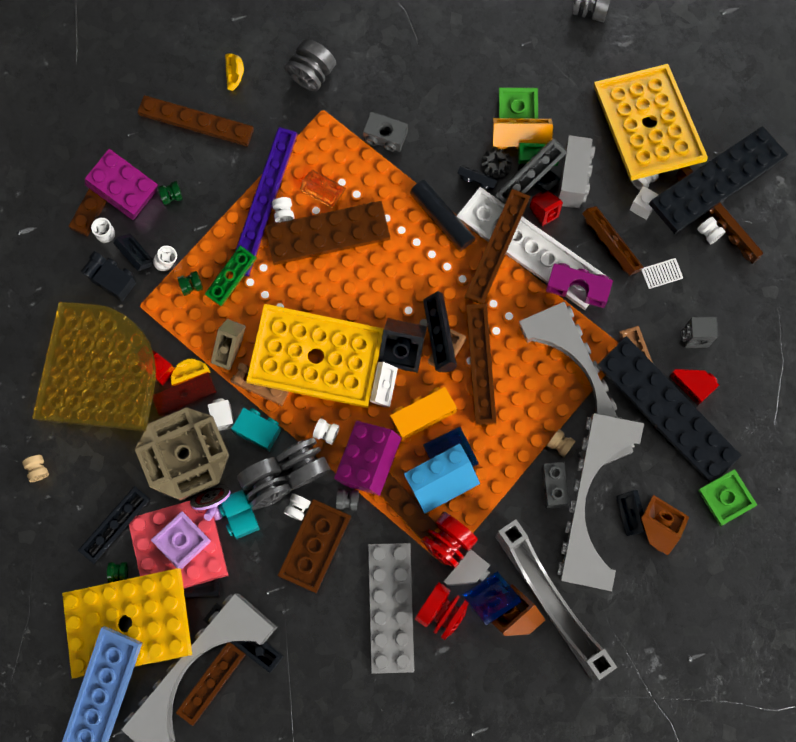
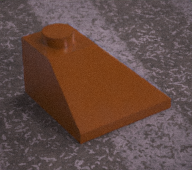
(663, 524)
(520, 619)

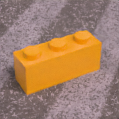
(512, 131)
(423, 412)

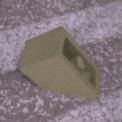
(227, 343)

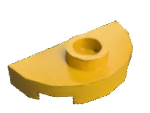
(234, 70)
(188, 370)

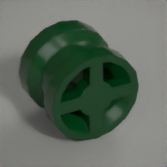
(117, 572)

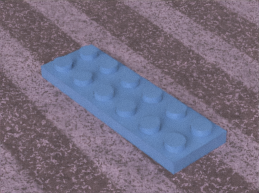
(103, 687)

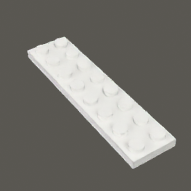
(529, 245)

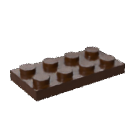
(314, 546)

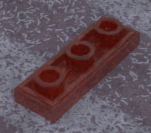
(196, 389)

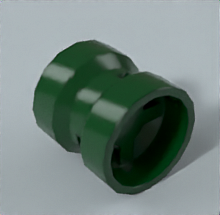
(174, 191)
(185, 285)

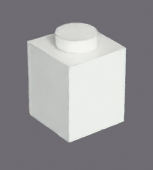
(641, 203)
(222, 413)

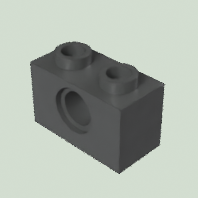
(377, 124)
(699, 332)
(555, 485)

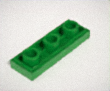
(238, 265)

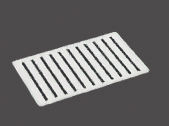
(662, 273)

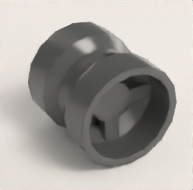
(347, 499)

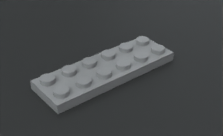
(391, 608)

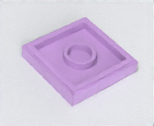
(180, 540)

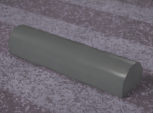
(533, 169)

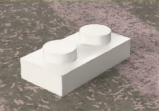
(383, 384)

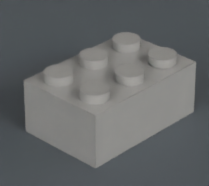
(576, 171)

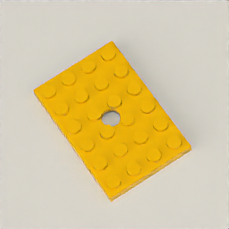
(654, 95)
(283, 349)
(152, 603)

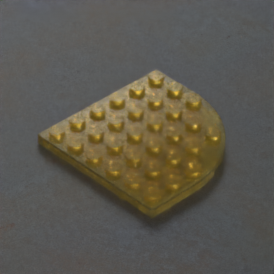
(96, 370)

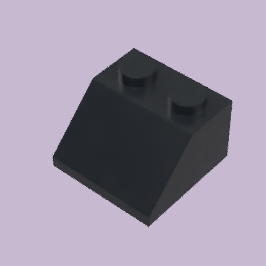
(402, 344)

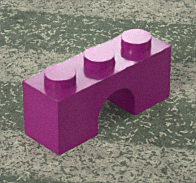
(596, 286)

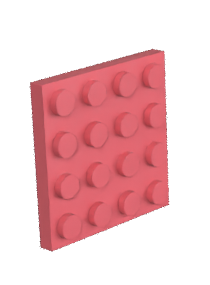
(201, 569)

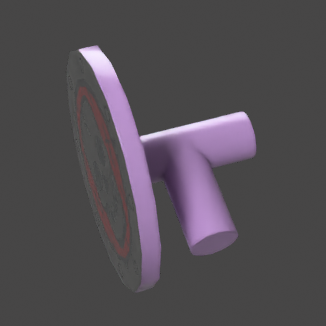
(210, 500)

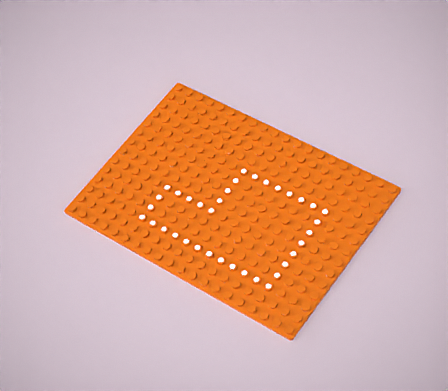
(378, 281)

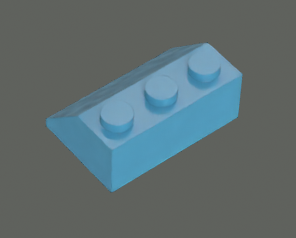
(442, 478)

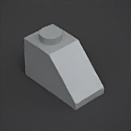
(468, 571)

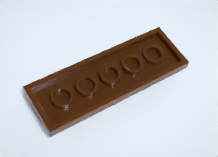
(327, 232)

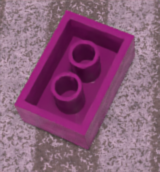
(121, 184)
(368, 457)

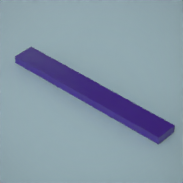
(267, 191)

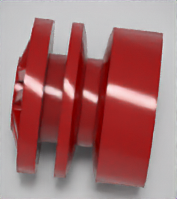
(449, 540)
(442, 611)

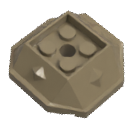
(165, 441)

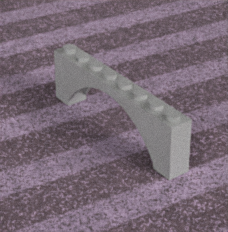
(558, 330)
(604, 439)
(235, 622)
(586, 649)

